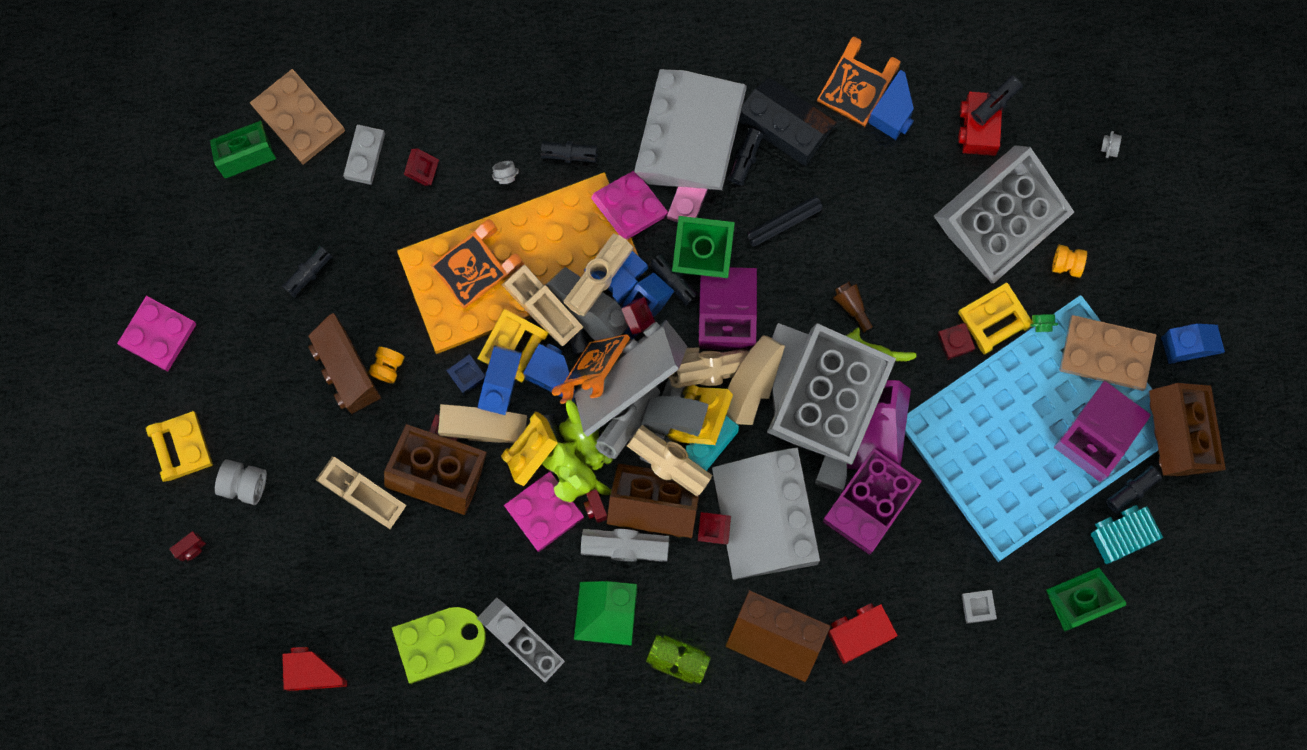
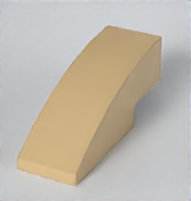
(542, 305)
(754, 380)
(480, 424)
(361, 492)

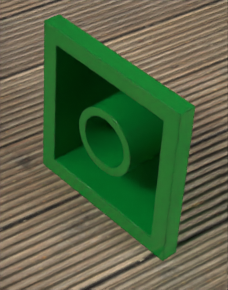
(606, 612)

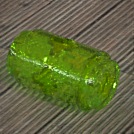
(690, 664)

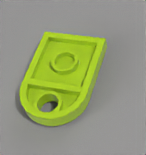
(437, 643)

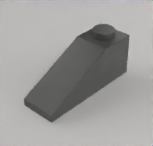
(604, 317)

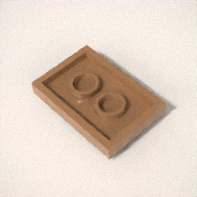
(297, 116)
(1107, 352)

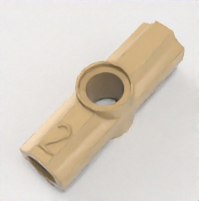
(588, 288)
(708, 368)
(669, 460)

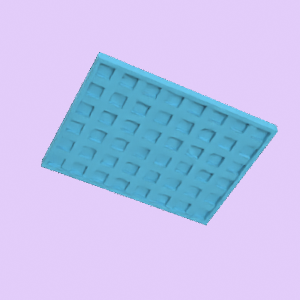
(997, 431)

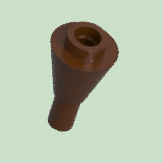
(850, 299)

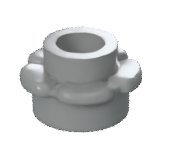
(1111, 144)
(504, 172)

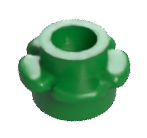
(1043, 323)

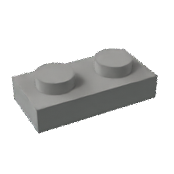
(364, 154)

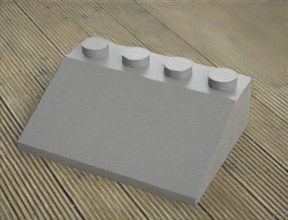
(689, 130)
(1005, 212)
(633, 375)
(831, 394)
(768, 514)

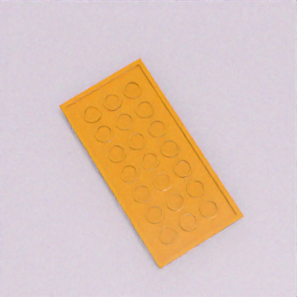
(545, 233)

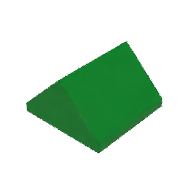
(242, 149)
(703, 247)
(1084, 599)

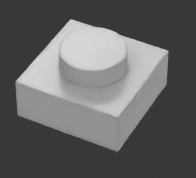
(978, 606)

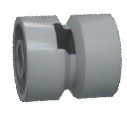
(245, 483)

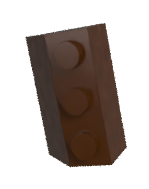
(342, 365)
(1186, 429)
(434, 469)
(651, 503)
(777, 636)

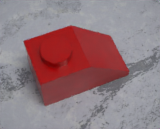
(309, 671)

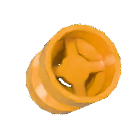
(1068, 260)
(386, 364)

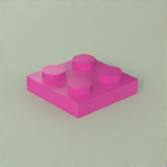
(629, 205)
(157, 333)
(542, 513)

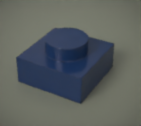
(466, 374)

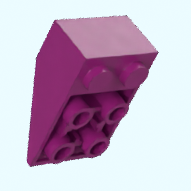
(728, 310)
(886, 426)
(1102, 431)
(871, 501)

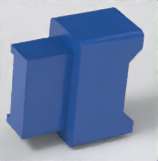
(625, 278)

